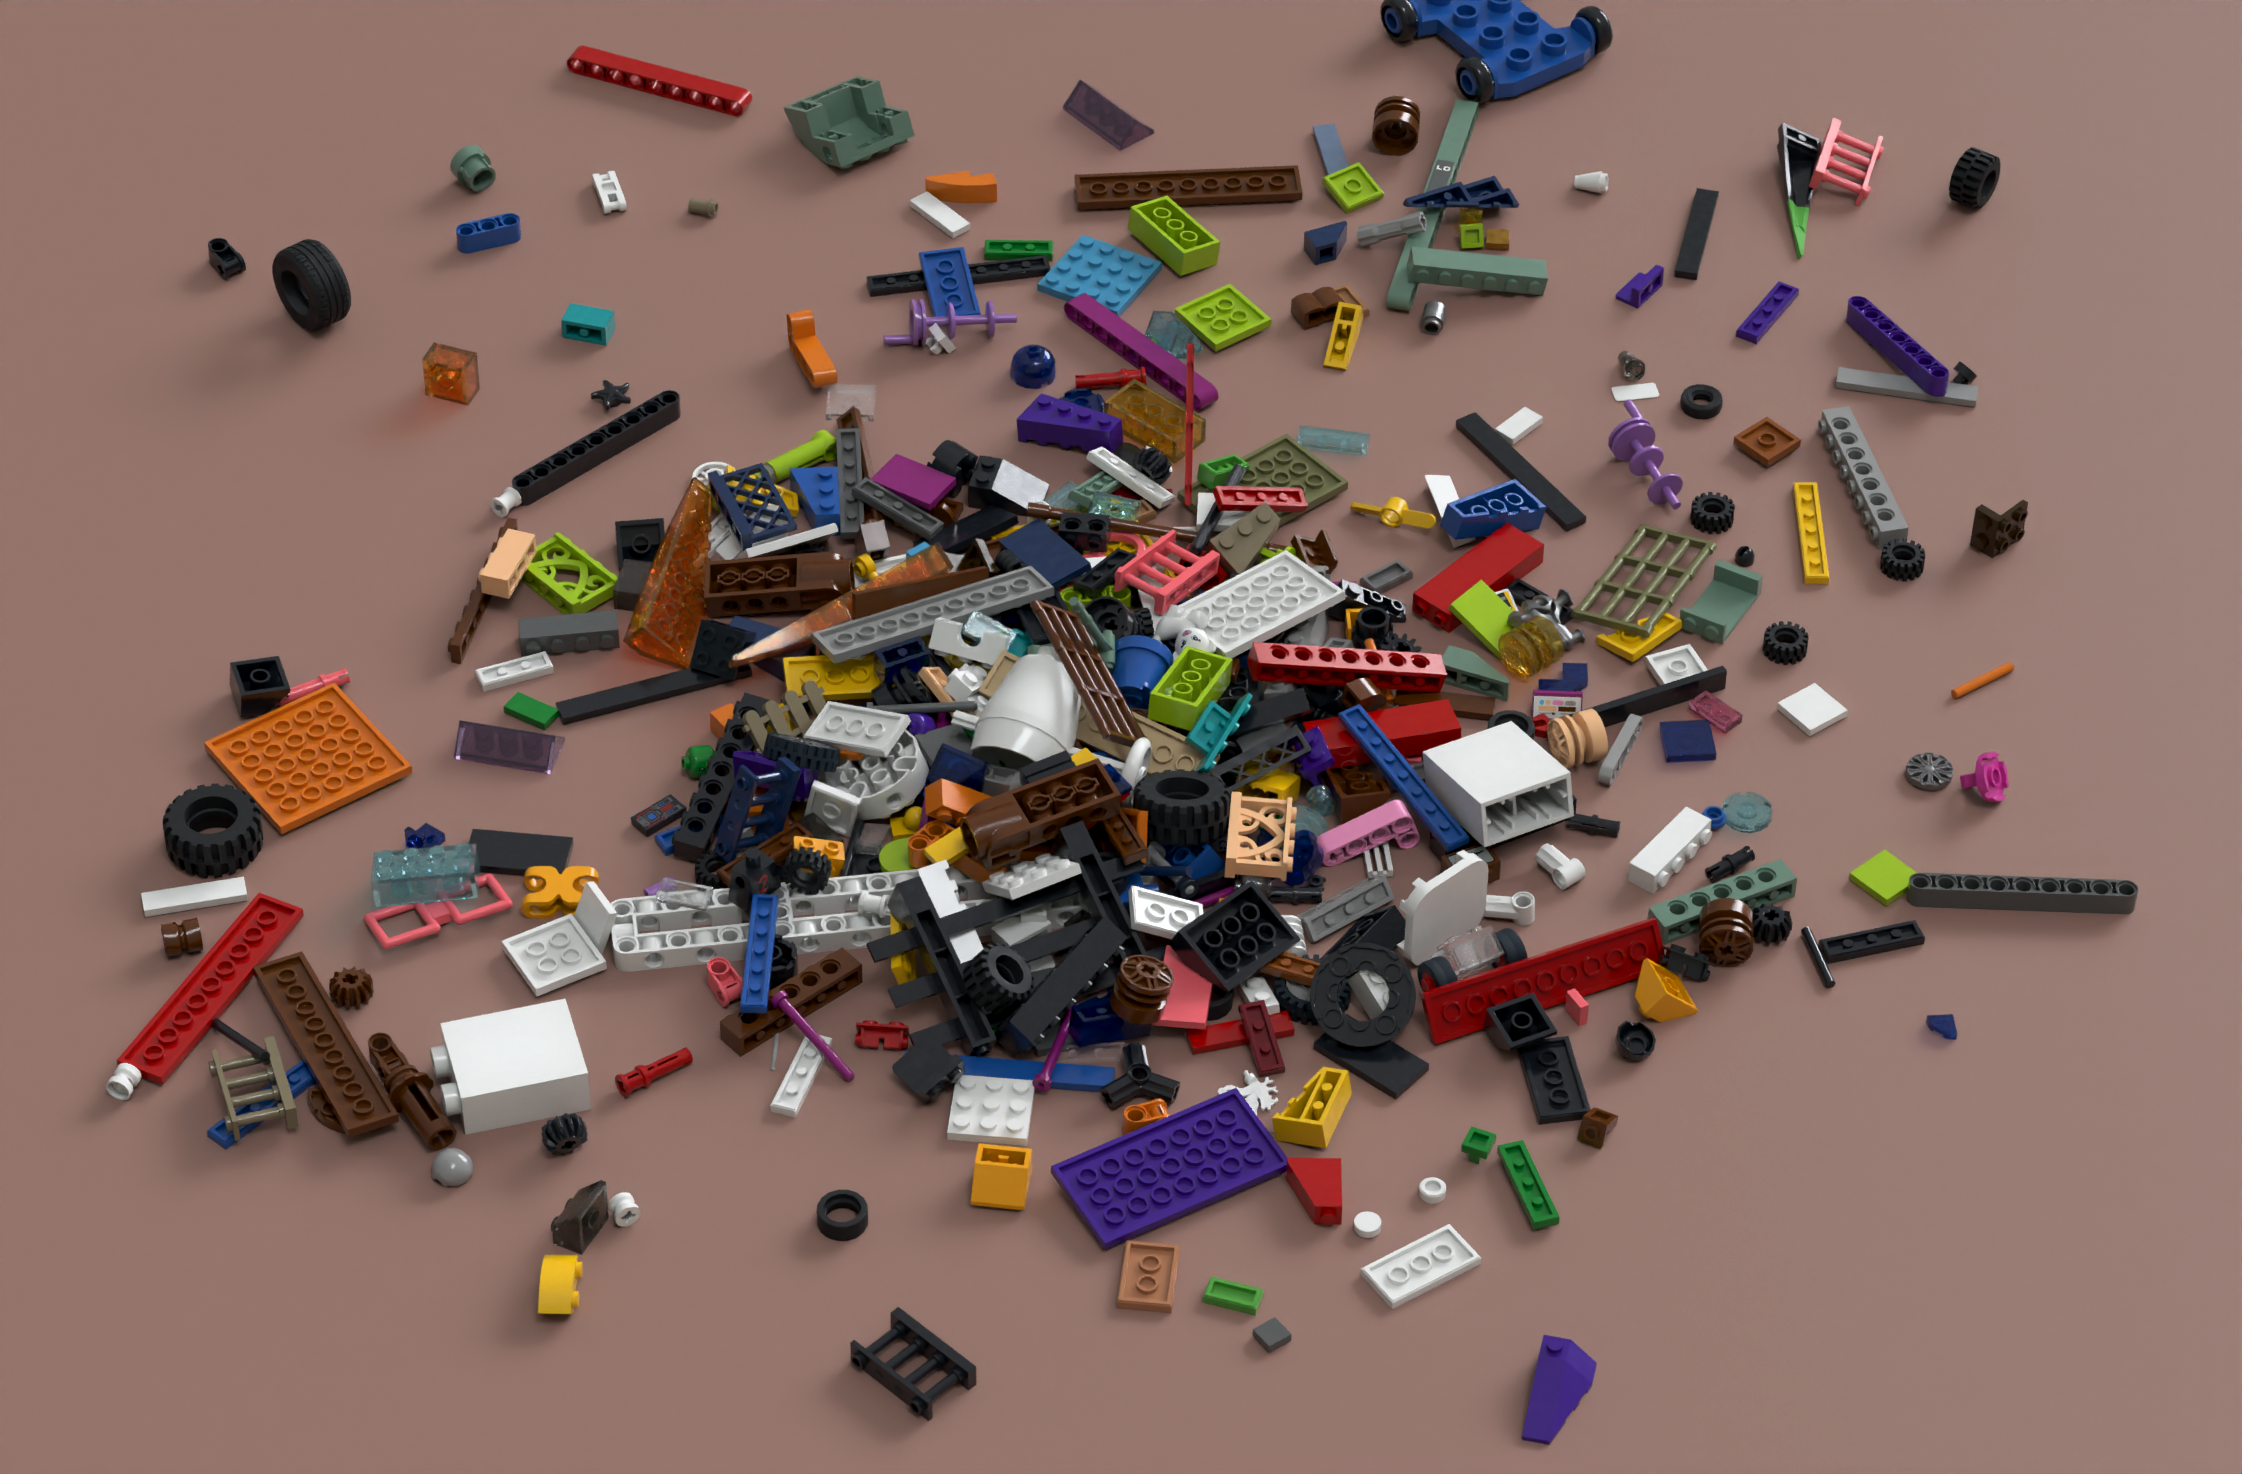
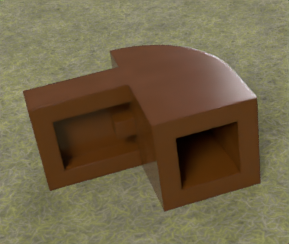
(1363, 692)

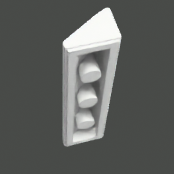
(1443, 493)

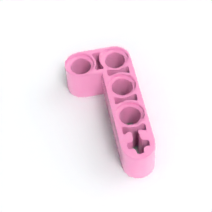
(1369, 831)

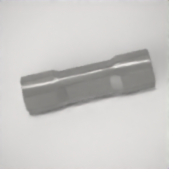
(1407, 225)

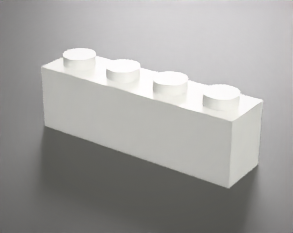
(1669, 850)

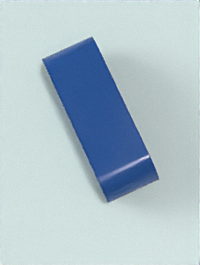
(488, 233)

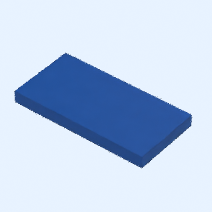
(949, 280)

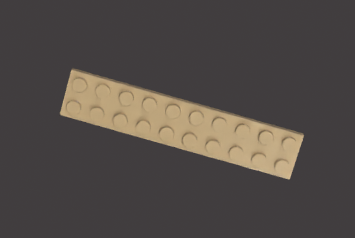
(1168, 746)

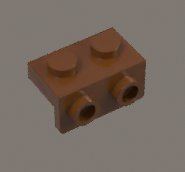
(1316, 551)

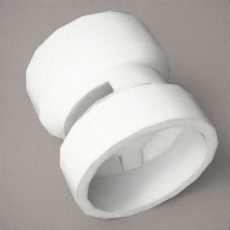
(122, 1083)

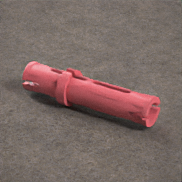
(316, 684)

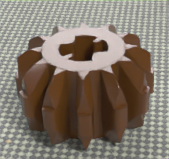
(351, 987)

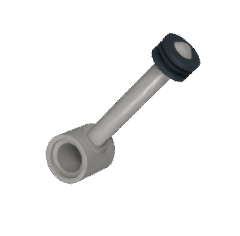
(1185, 886)

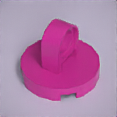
(1989, 777)

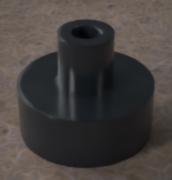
(1964, 373)

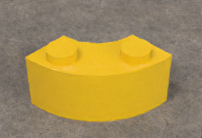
(559, 1283)

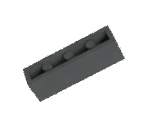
(569, 633)

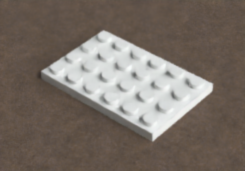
(1263, 603)

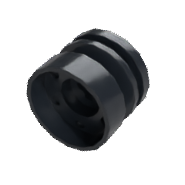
(1113, 614)
(907, 690)

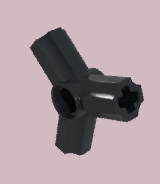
(1138, 1080)

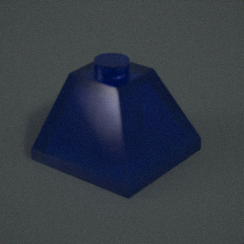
(958, 768)

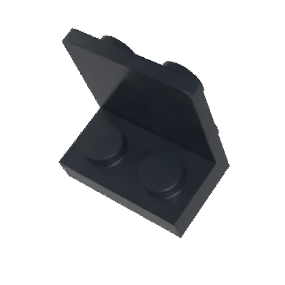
(716, 646)

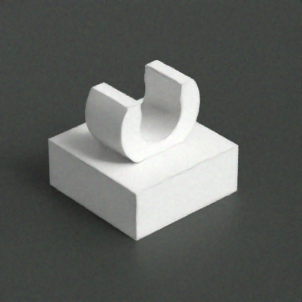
(939, 340)

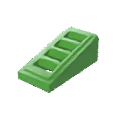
(1216, 471)

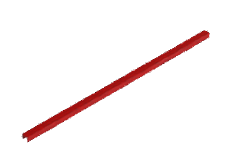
(1189, 424)

